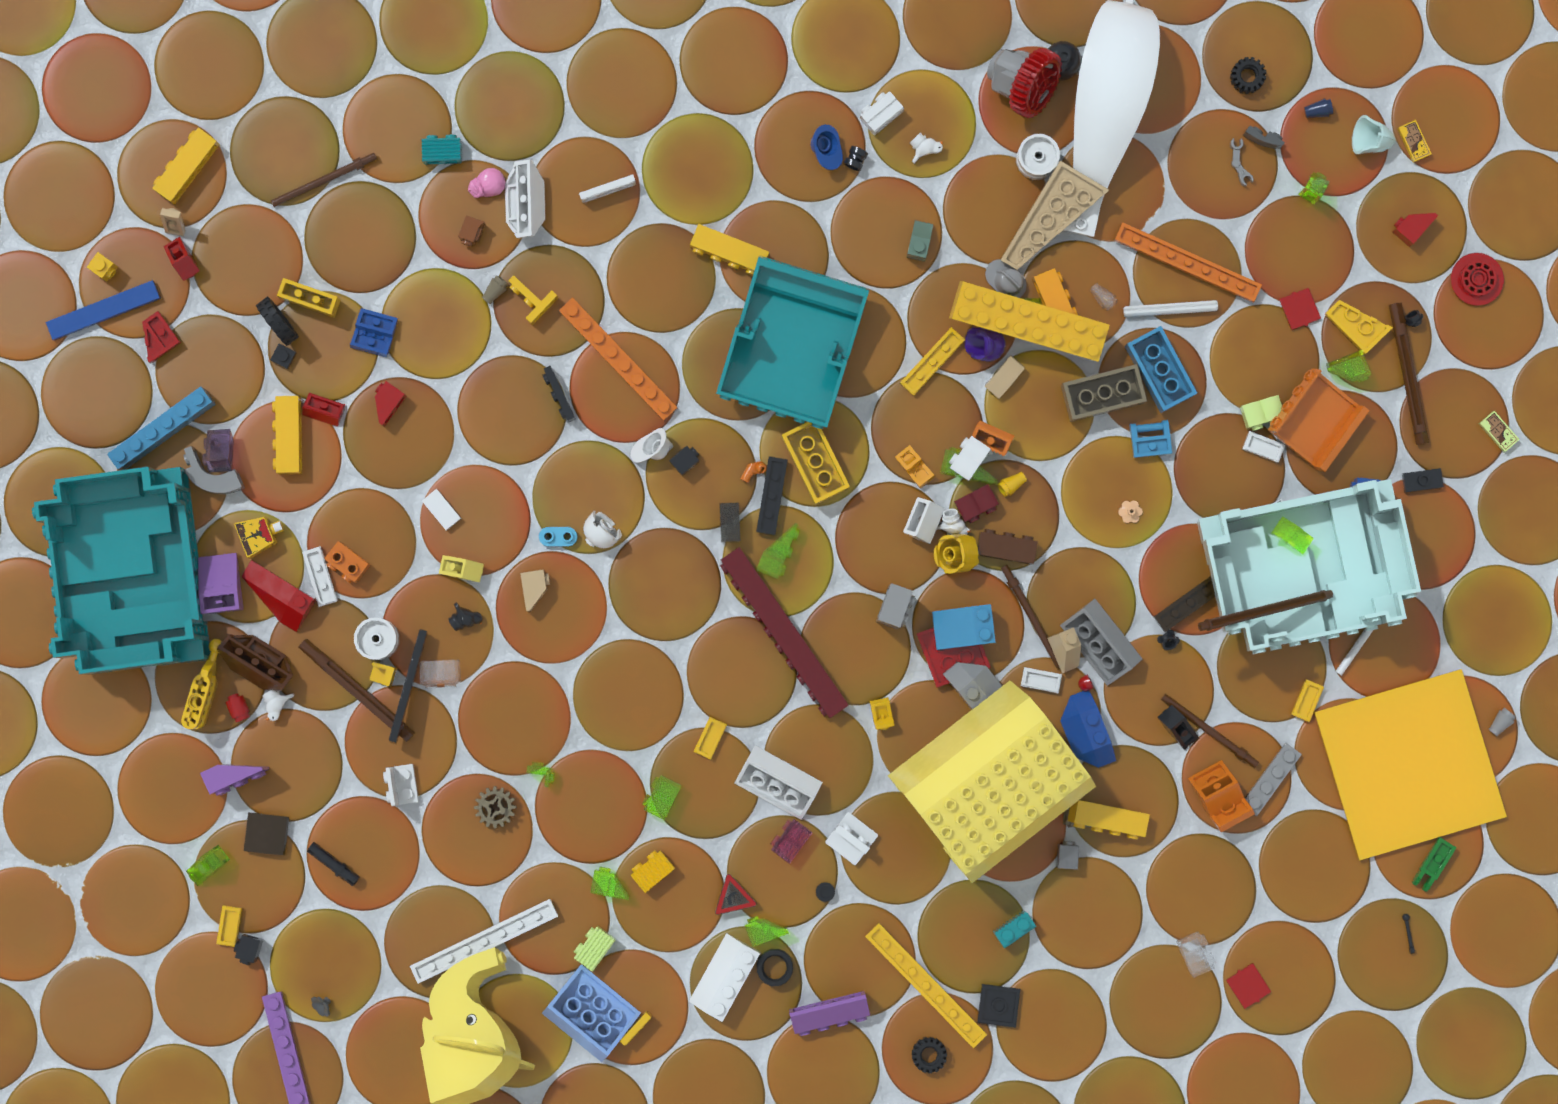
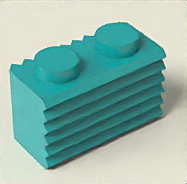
(441, 150)
(1014, 929)

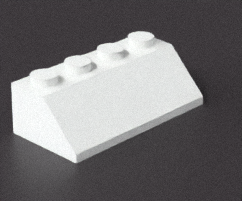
(778, 782)
(724, 977)

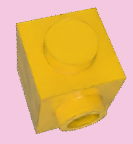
(102, 267)

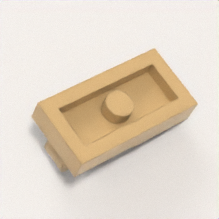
(172, 221)

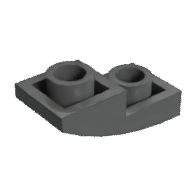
(1271, 140)

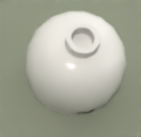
(600, 531)

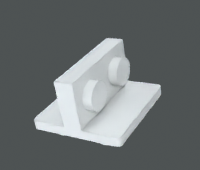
(851, 838)

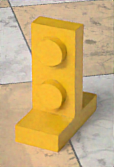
(531, 300)

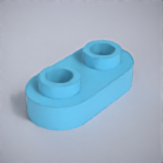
(558, 536)

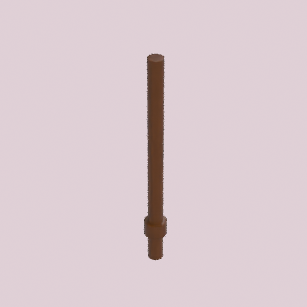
(357, 163)
(1014, 584)
(1240, 752)

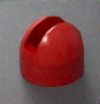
(1085, 683)

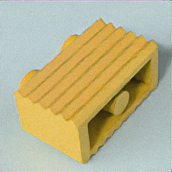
(652, 871)

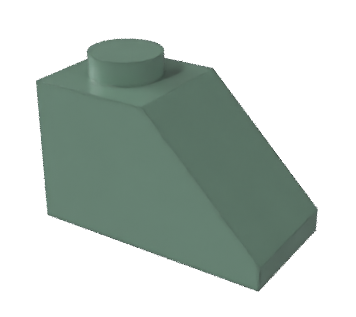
(920, 241)

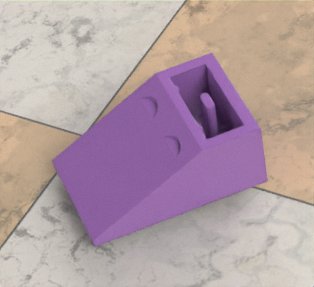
(219, 584)
(222, 777)

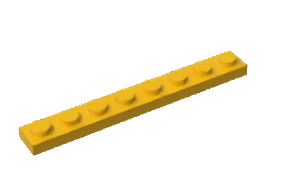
(926, 985)

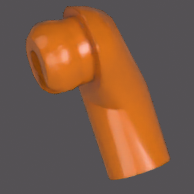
(752, 469)

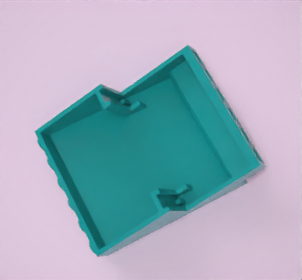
(792, 342)

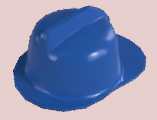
(827, 147)

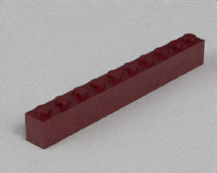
(786, 635)

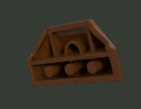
(256, 661)

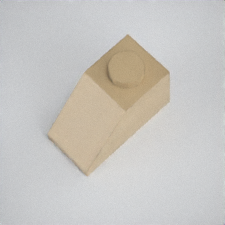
(534, 587)
(1066, 649)

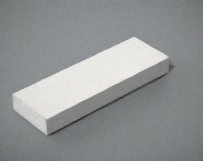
(607, 189)
(320, 576)

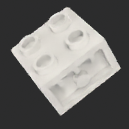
(401, 785)

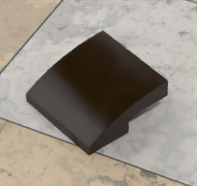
(266, 833)

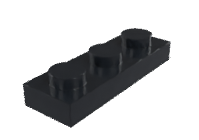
(558, 394)

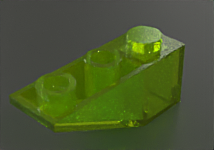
(775, 555)

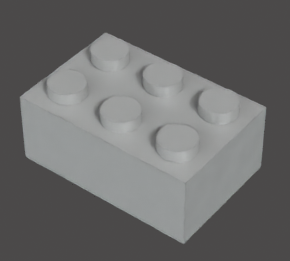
(894, 606)

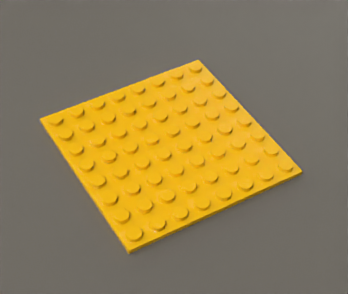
(1410, 764)

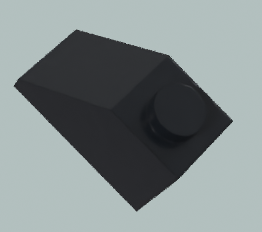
(1178, 727)

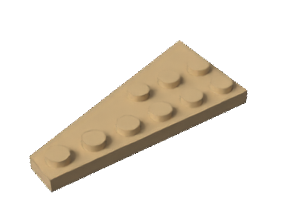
(1057, 206)

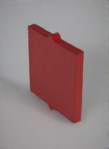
(1299, 308)
(1248, 985)

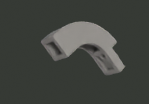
(219, 484)

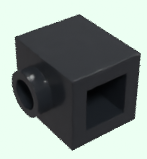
(248, 949)

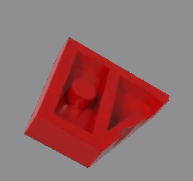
(158, 337)

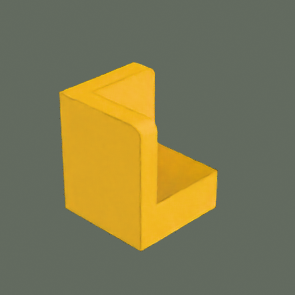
(383, 674)

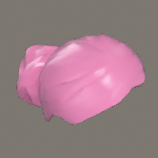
(487, 184)

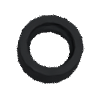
(760, 967)

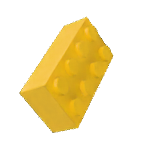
(815, 462)

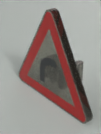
(733, 897)

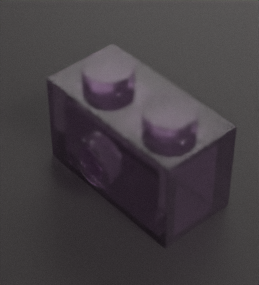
(219, 450)

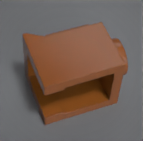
(471, 231)

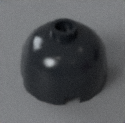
(1069, 57)

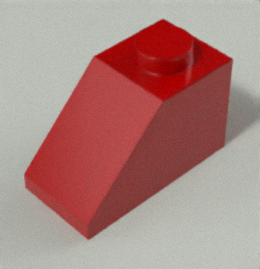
(1413, 227)
(181, 259)
(387, 401)

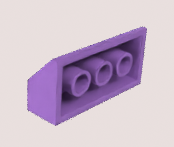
(829, 1012)

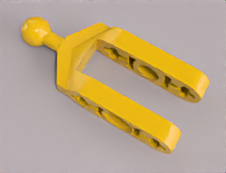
(207, 675)

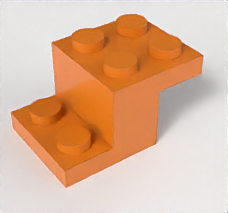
(1221, 796)

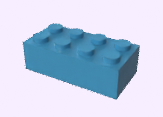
(1160, 369)

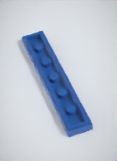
(103, 310)

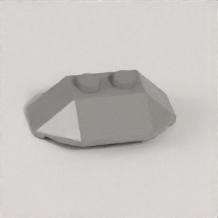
(972, 682)

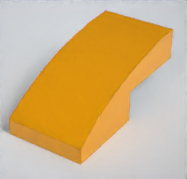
(914, 466)

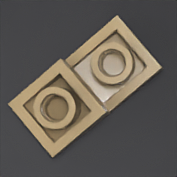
(1004, 377)

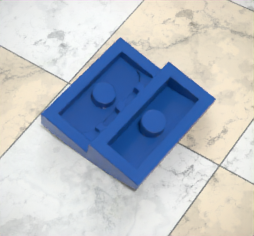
(373, 332)

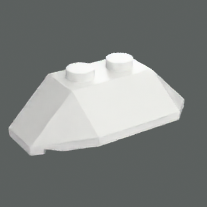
(525, 199)

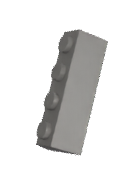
(1102, 642)

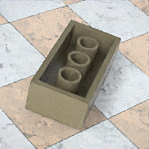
(1103, 393)

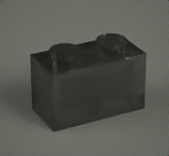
(730, 522)

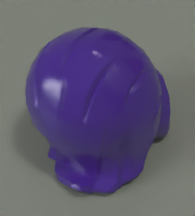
(984, 344)

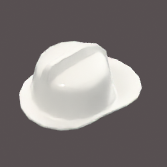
(651, 446)

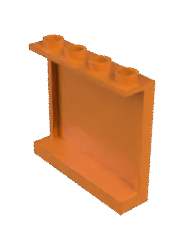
(1317, 420)

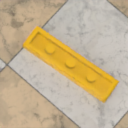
(932, 361)

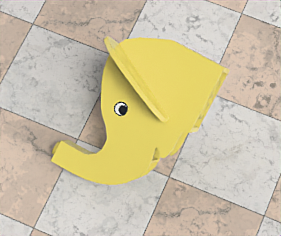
(466, 1045)

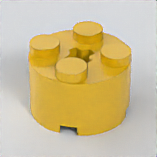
(956, 553)

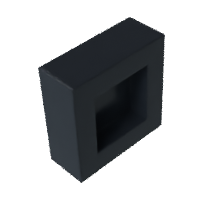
(283, 356)

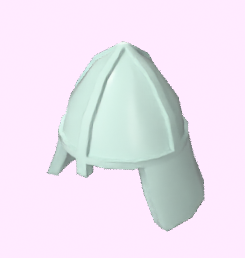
(1371, 136)

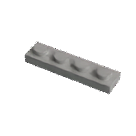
(1272, 777)

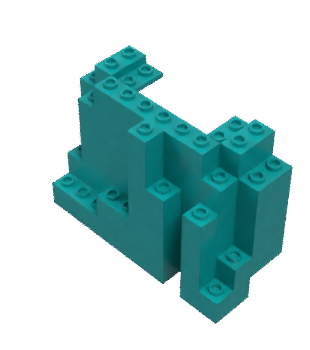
(124, 570)

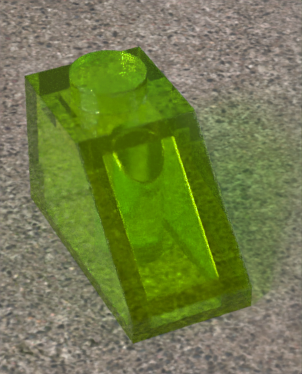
(1314, 187)
(1351, 367)
(1292, 535)
(608, 884)
(763, 930)

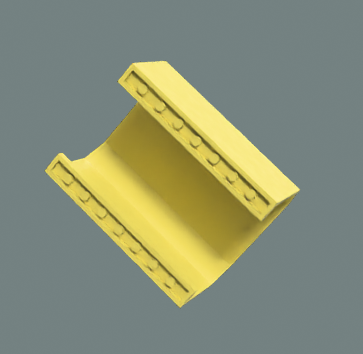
(993, 780)

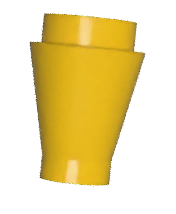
(1010, 484)

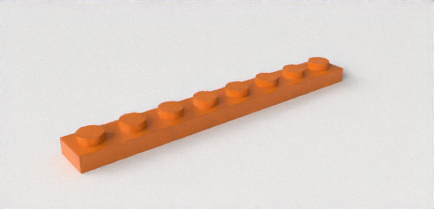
(1188, 262)
(618, 359)

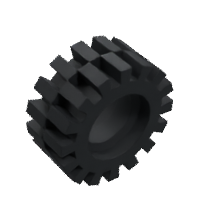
(1254, 65)
(929, 1066)

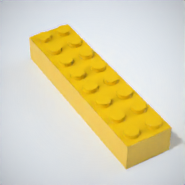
(1029, 321)

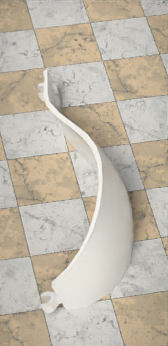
(1112, 94)

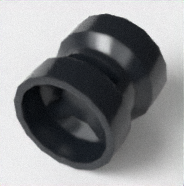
(855, 158)

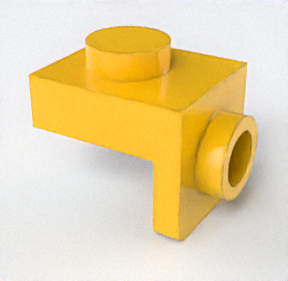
(882, 713)

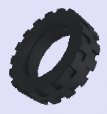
(277, 321)

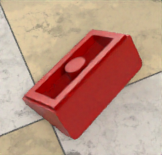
(323, 409)

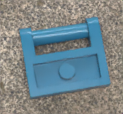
(1150, 445)

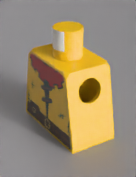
(257, 535)

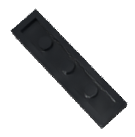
(771, 496)

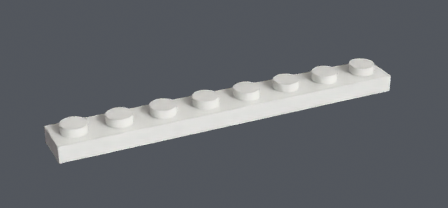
(484, 940)

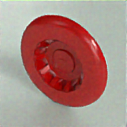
(1477, 278)

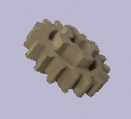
(487, 804)

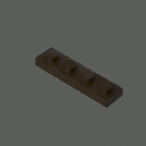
(1185, 605)

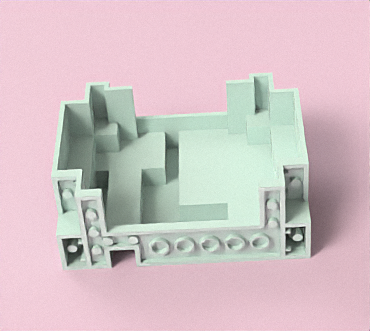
(1356, 552)

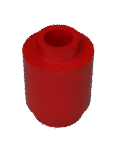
(237, 707)

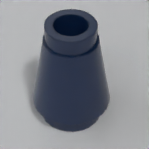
(1319, 109)

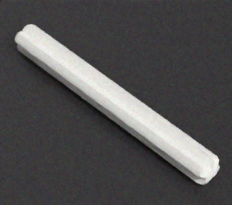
(1170, 308)

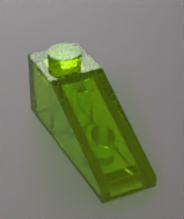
(980, 474)

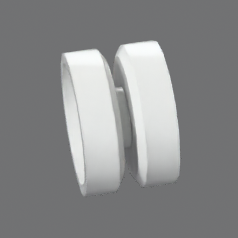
(1045, 148)
(387, 642)

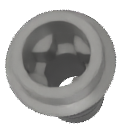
(1502, 721)

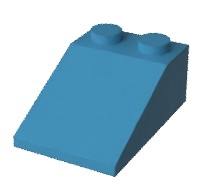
(963, 627)

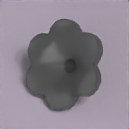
(321, 1005)

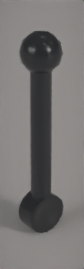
(1406, 917)

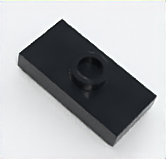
(1422, 480)

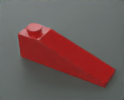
(282, 598)

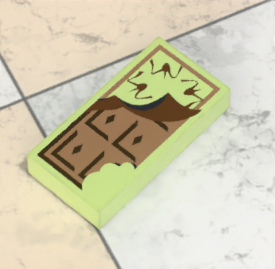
(1499, 431)

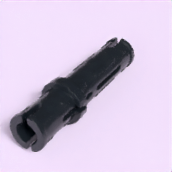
(340, 869)

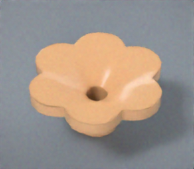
(1125, 513)

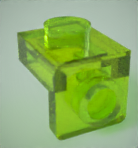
(538, 768)

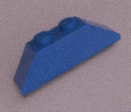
(1087, 730)

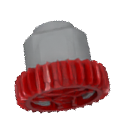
(1025, 78)

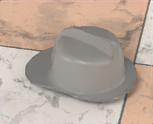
(1005, 278)

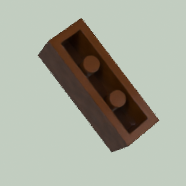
(1007, 547)

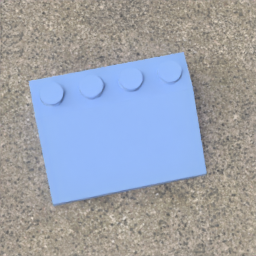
(591, 1013)

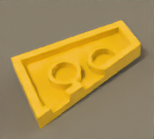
(1357, 326)

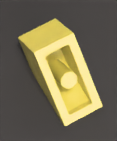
(461, 568)

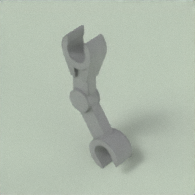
(1242, 173)

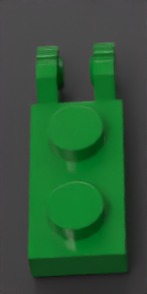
(1434, 863)

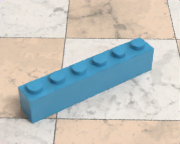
(161, 429)

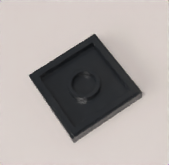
(998, 1005)

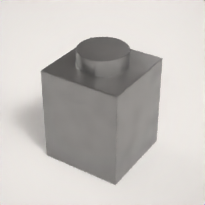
(1067, 855)

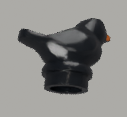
(464, 618)

